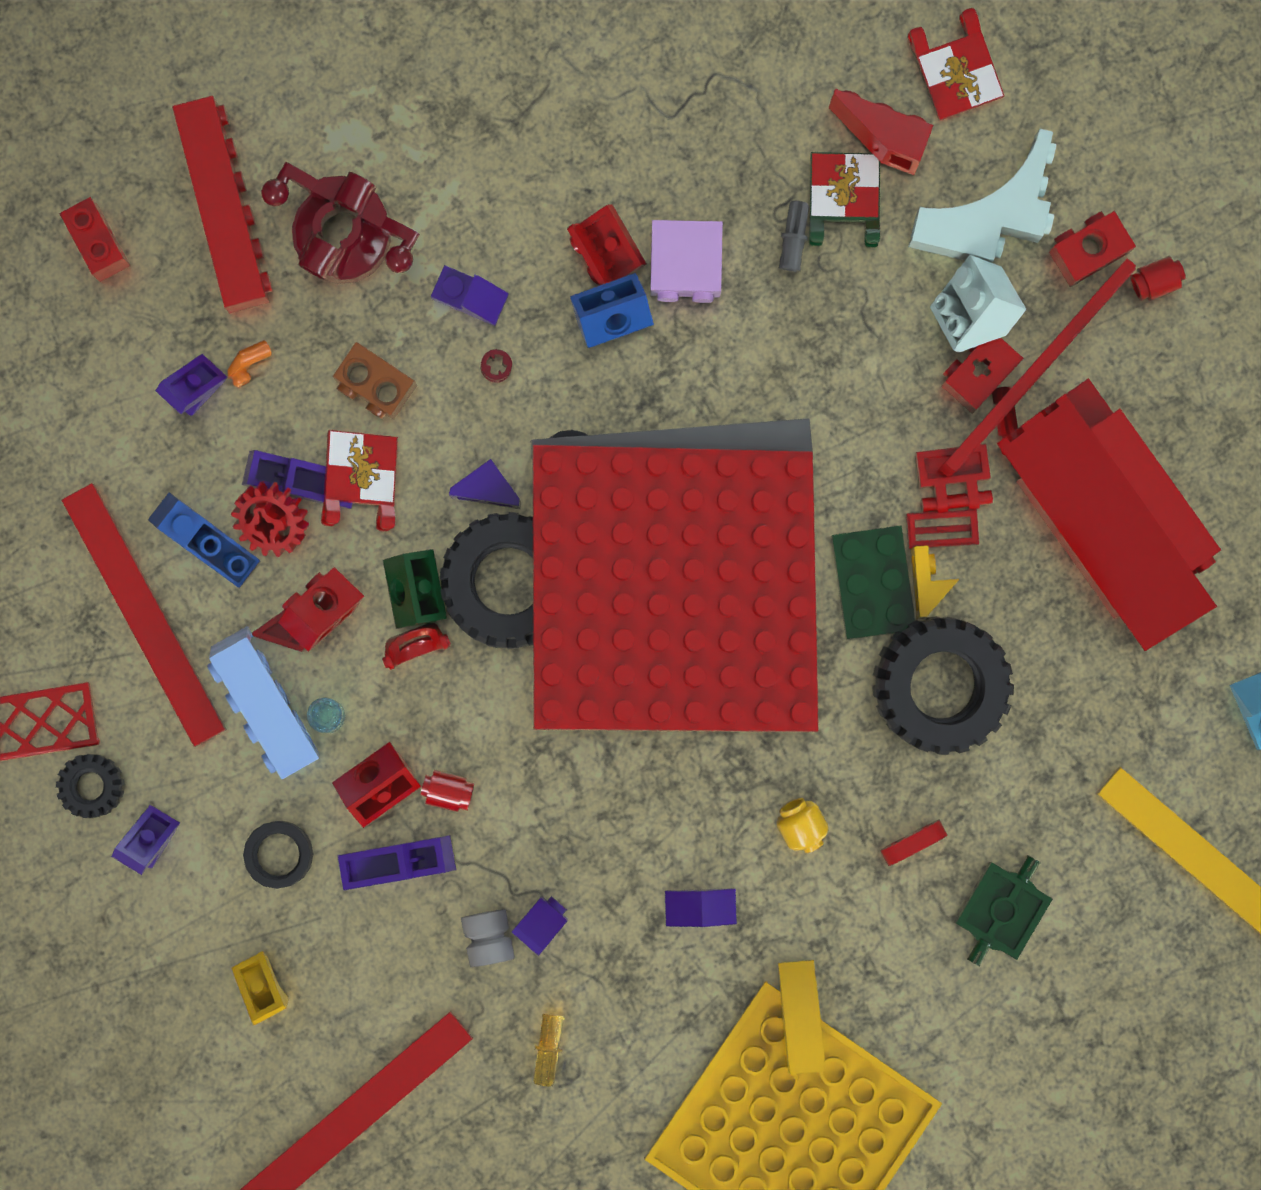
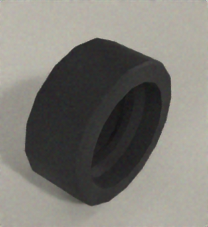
(251, 858)

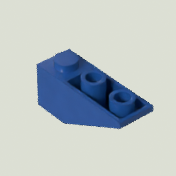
(203, 540)

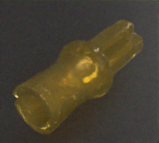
(548, 1050)

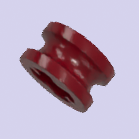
(506, 362)

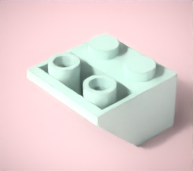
(977, 305)

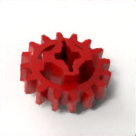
(270, 519)

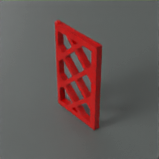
(62, 743)

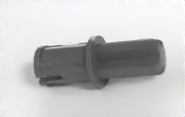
(794, 236)

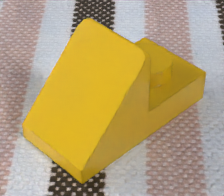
(927, 592)
(259, 988)

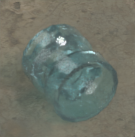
(330, 713)

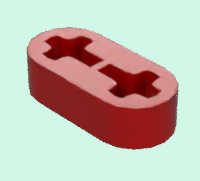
(913, 842)

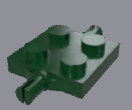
(1003, 910)

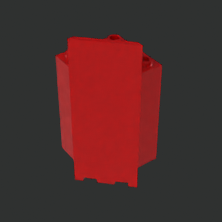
(1115, 513)

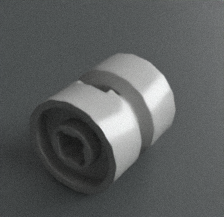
(487, 938)

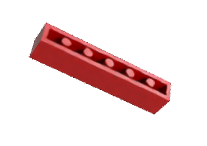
(221, 204)

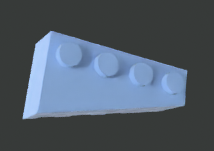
(262, 704)

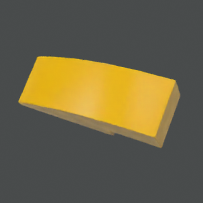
(801, 1017)

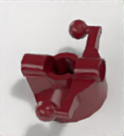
(371, 230)

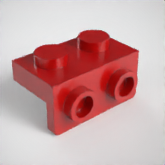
(606, 246)

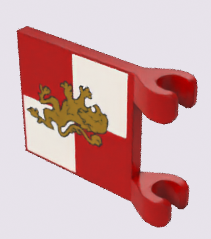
(957, 72)
(360, 472)

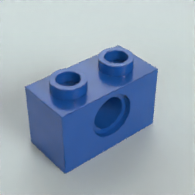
(612, 310)

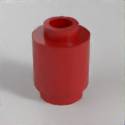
(1158, 278)
(447, 791)

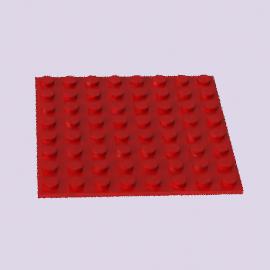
(673, 589)

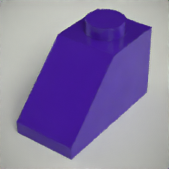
(541, 924)

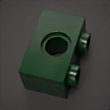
(414, 588)

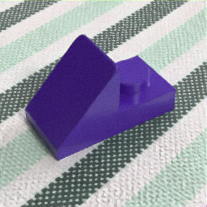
(470, 295)
(191, 385)
(146, 840)

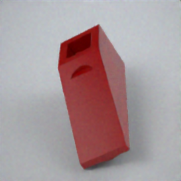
(887, 134)

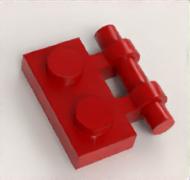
(973, 469)

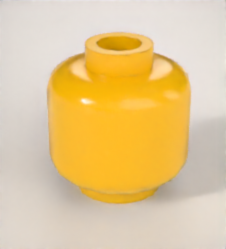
(802, 825)

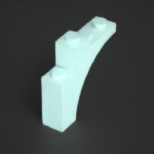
(1008, 211)

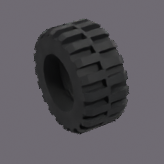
(459, 576)
(988, 697)

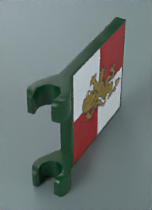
(844, 190)

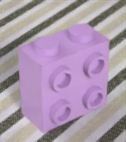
(686, 260)

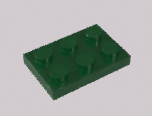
(873, 582)

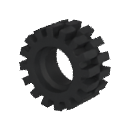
(111, 786)

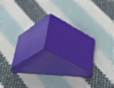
(487, 487)
(700, 907)

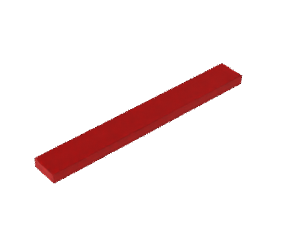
(1036, 370)
(144, 614)
(364, 1107)

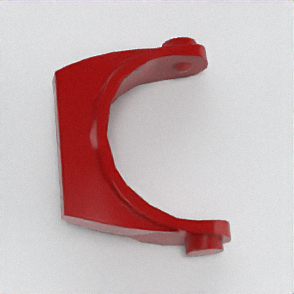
(396, 655)

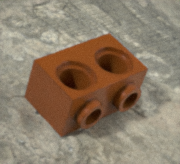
(379, 375)

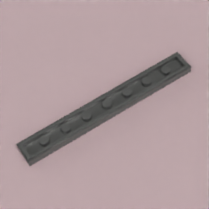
(770, 435)

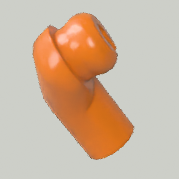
(244, 359)

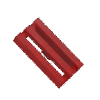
(912, 531)

